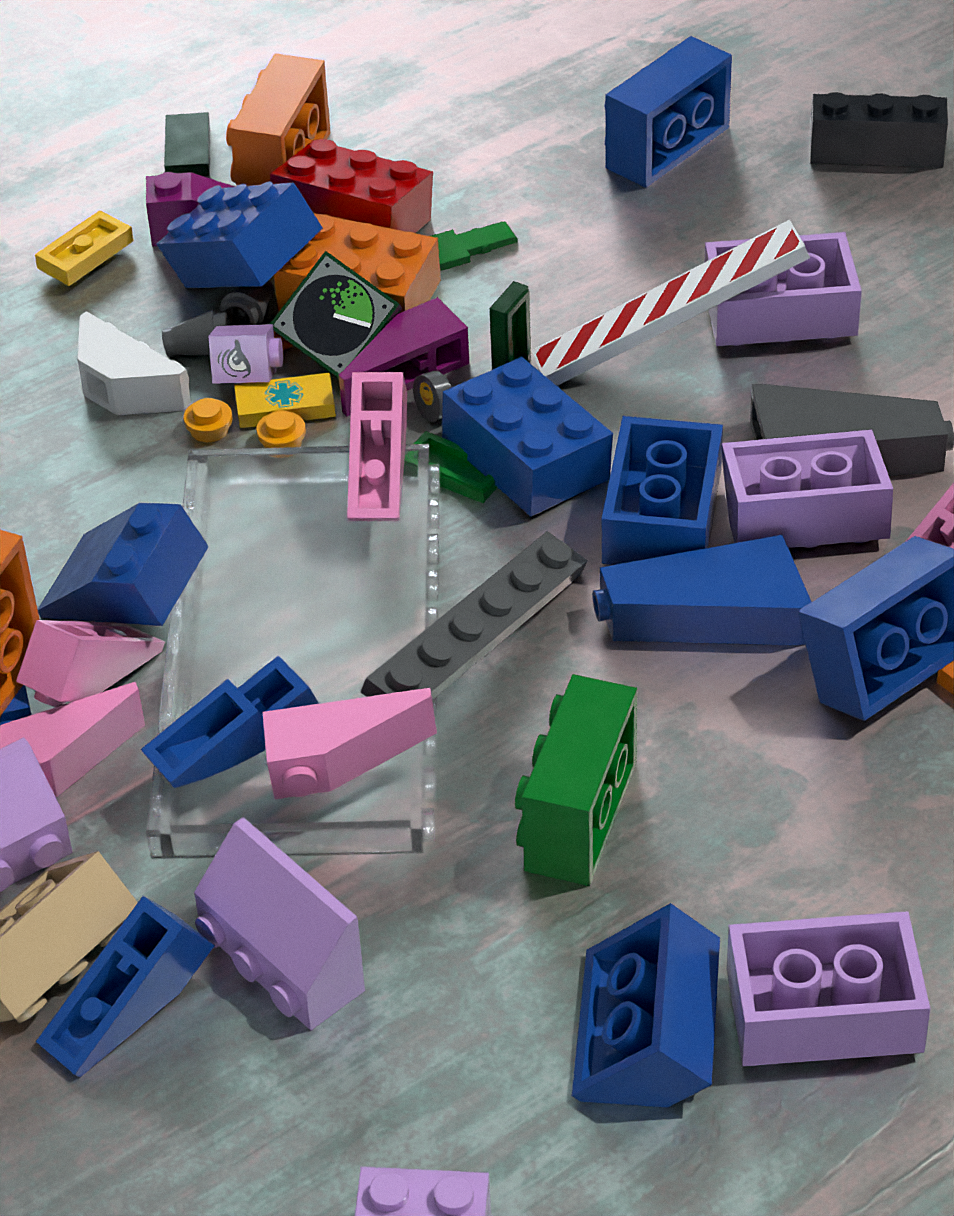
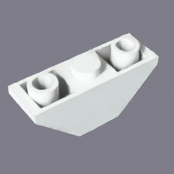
(127, 373)

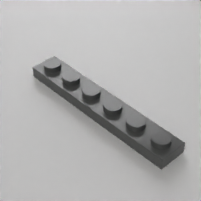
(479, 620)

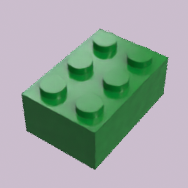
(577, 779)

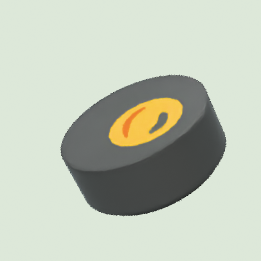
(429, 394)

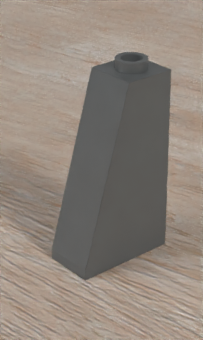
(906, 430)

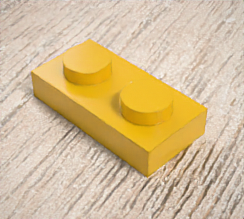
(84, 247)

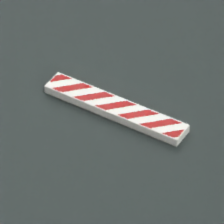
(671, 303)

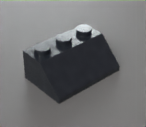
(878, 130)

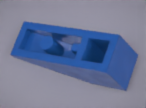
(125, 986)

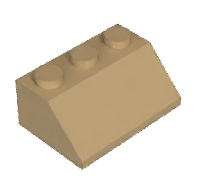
(54, 928)

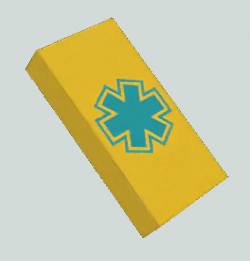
(304, 395)

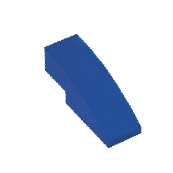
(226, 725)

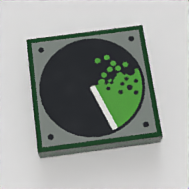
(334, 314)

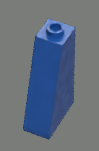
(706, 596)

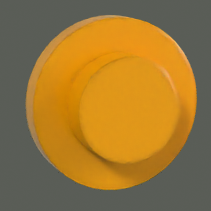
(208, 419)
(281, 430)

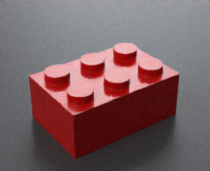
(359, 186)

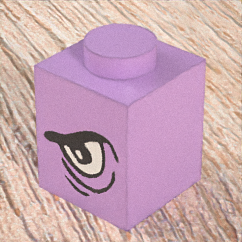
(244, 353)

